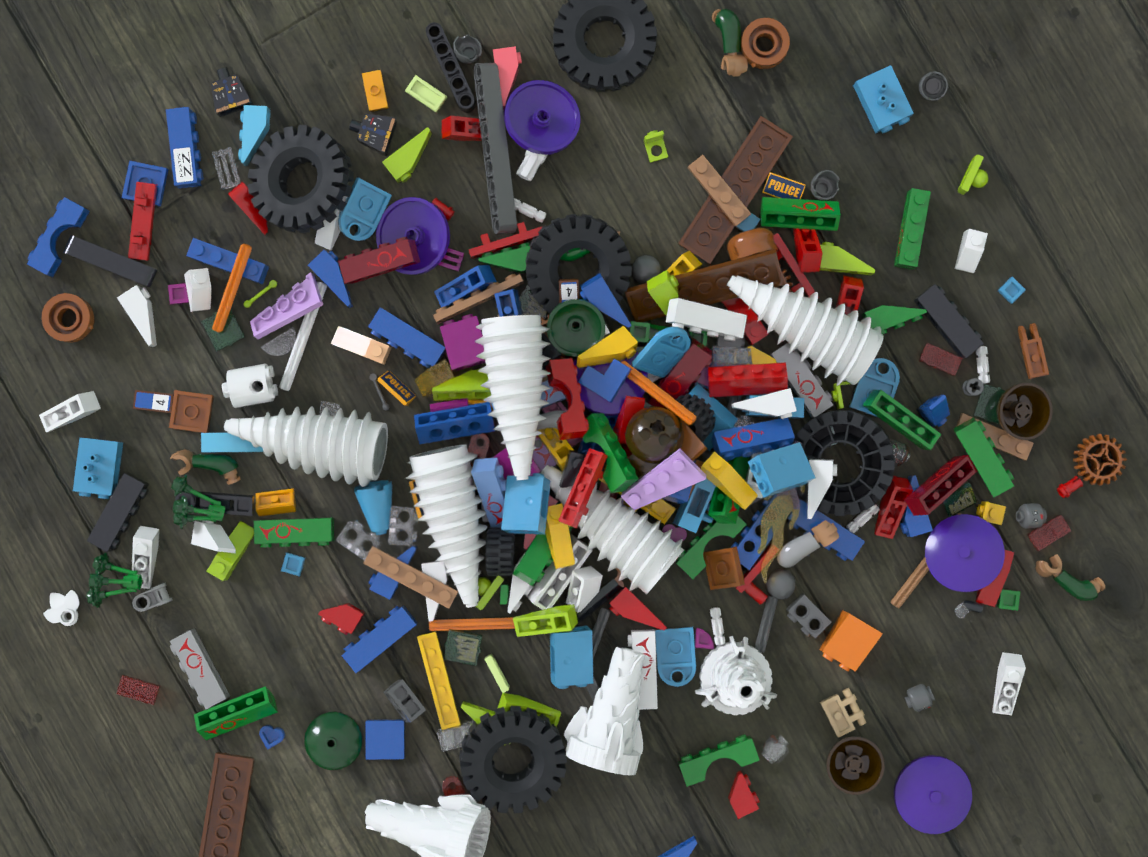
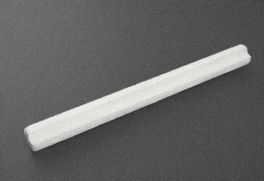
(300, 344)

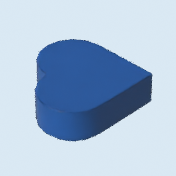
(271, 736)

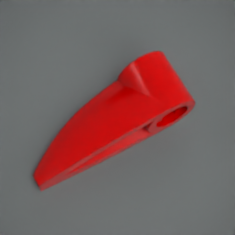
(243, 199)

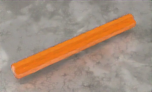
(231, 288)
(660, 395)
(472, 624)

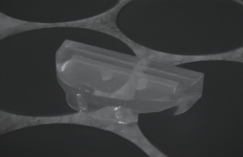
(282, 344)

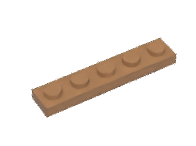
(477, 298)
(410, 577)

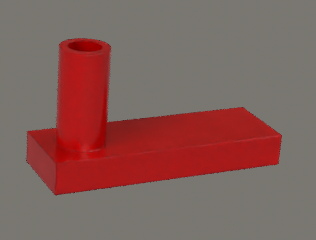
(750, 588)

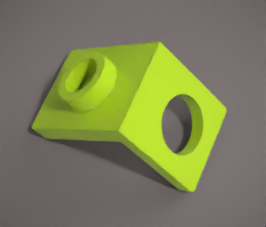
(652, 139)
(837, 396)

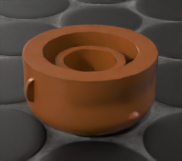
(772, 30)
(751, 243)
(53, 314)

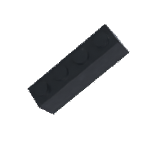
(949, 322)
(118, 512)

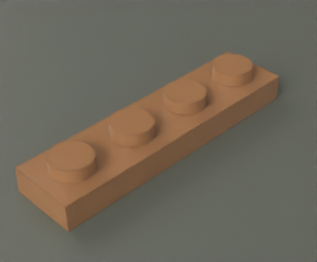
(719, 190)
(1002, 440)

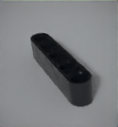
(446, 59)
(110, 261)

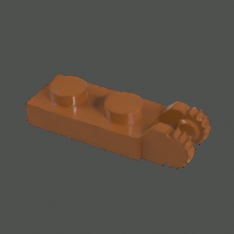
(1033, 352)

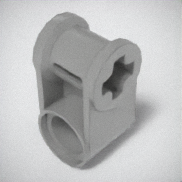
(155, 597)

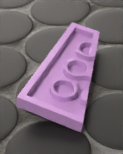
(300, 301)
(665, 479)

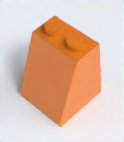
(849, 641)

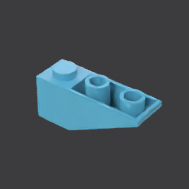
(255, 127)

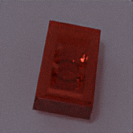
(940, 359)
(1049, 532)
(138, 689)

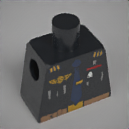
(229, 93)
(375, 132)

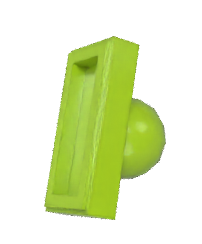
(973, 176)
(487, 589)

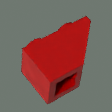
(344, 616)
(741, 797)

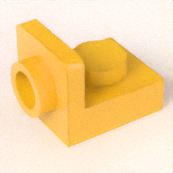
(991, 512)

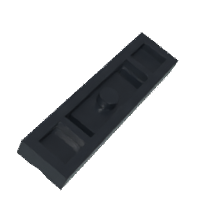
(241, 503)
(602, 596)

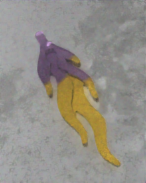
(775, 517)

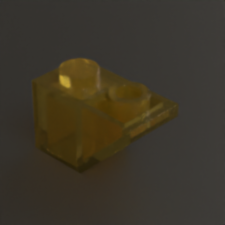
(433, 377)

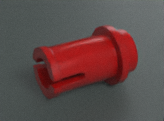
(447, 211)
(1066, 489)

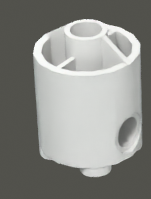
(243, 385)

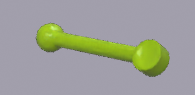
(272, 284)

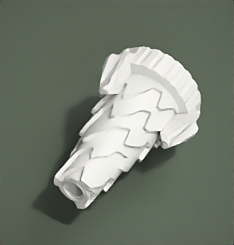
(730, 669)
(610, 732)
(451, 830)

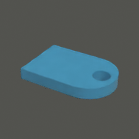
(363, 209)
(663, 352)
(875, 380)
(675, 653)

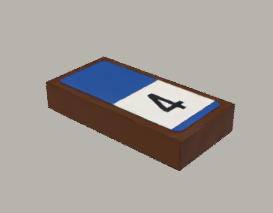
(568, 289)
(153, 401)

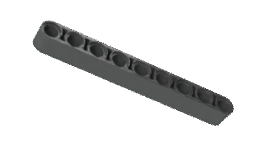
(495, 148)

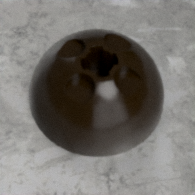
(1024, 411)
(650, 443)
(862, 773)

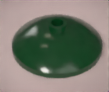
(570, 339)
(342, 731)

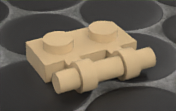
(837, 714)

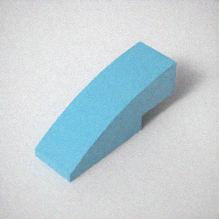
(226, 443)

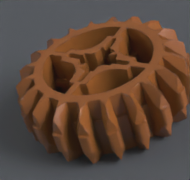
(1102, 452)

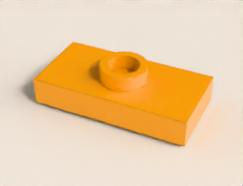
(375, 90)

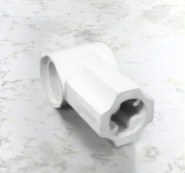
(530, 165)

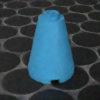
(376, 504)

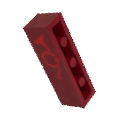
(379, 261)
(684, 372)
(940, 485)

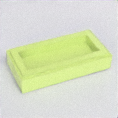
(426, 94)
(497, 673)

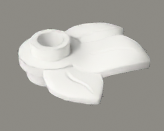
(61, 606)

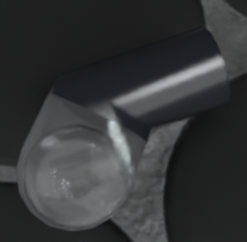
(967, 606)

